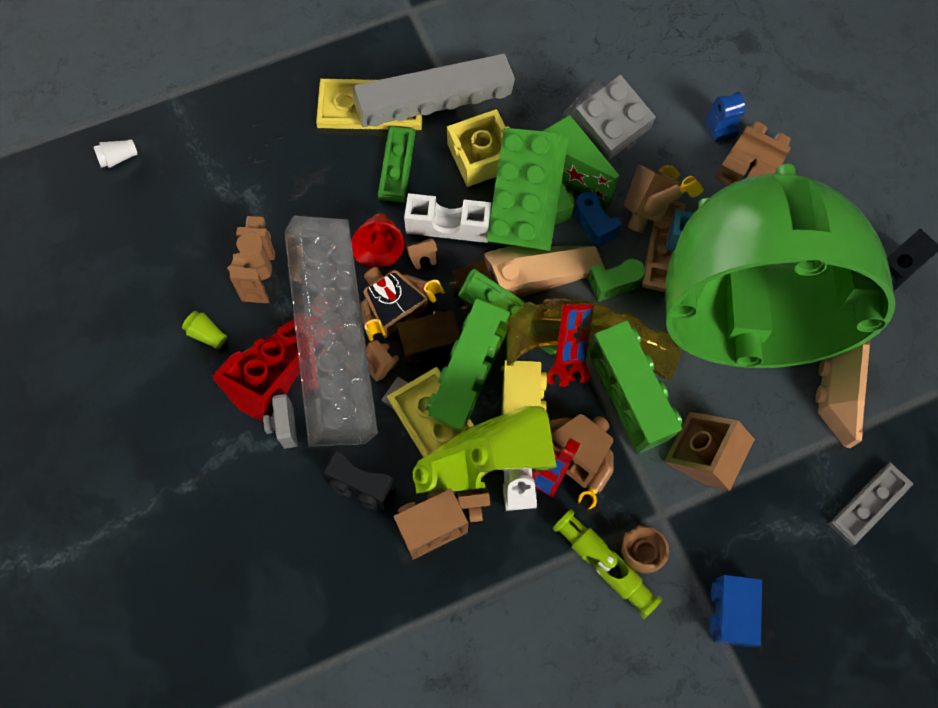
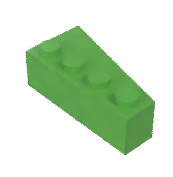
(469, 366)

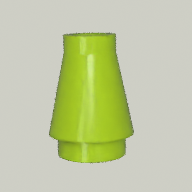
(204, 330)

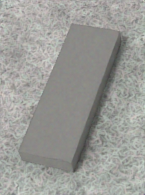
(870, 504)

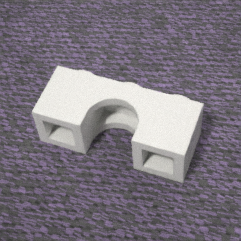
(428, 218)

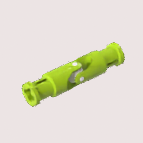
(595, 552)

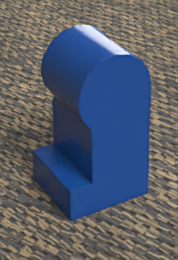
(725, 115)
(595, 221)

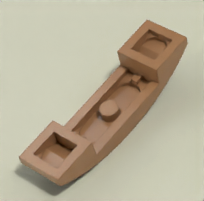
(657, 256)

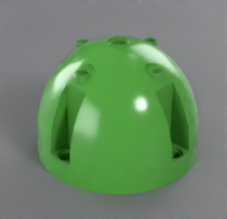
(777, 275)

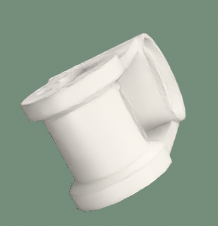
(519, 489)

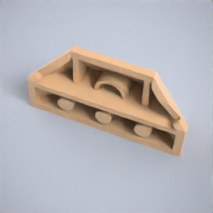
(843, 393)

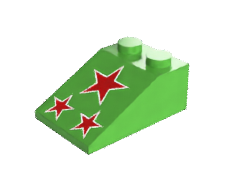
(584, 164)

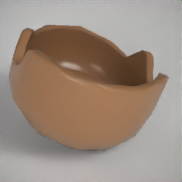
(645, 549)

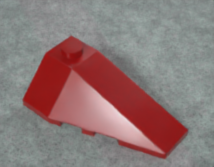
(261, 372)

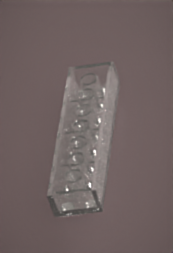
(329, 332)

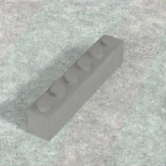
(433, 90)

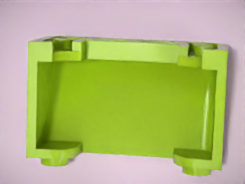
(502, 443)

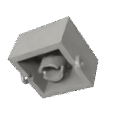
(614, 118)

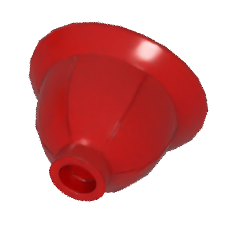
(377, 242)

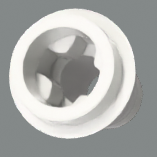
(114, 152)

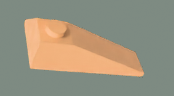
(534, 270)

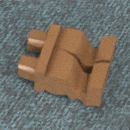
(754, 150)
(252, 261)

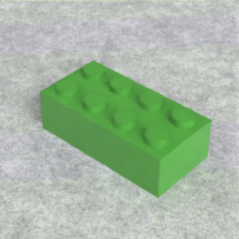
(527, 188)
(633, 387)

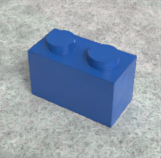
(737, 611)

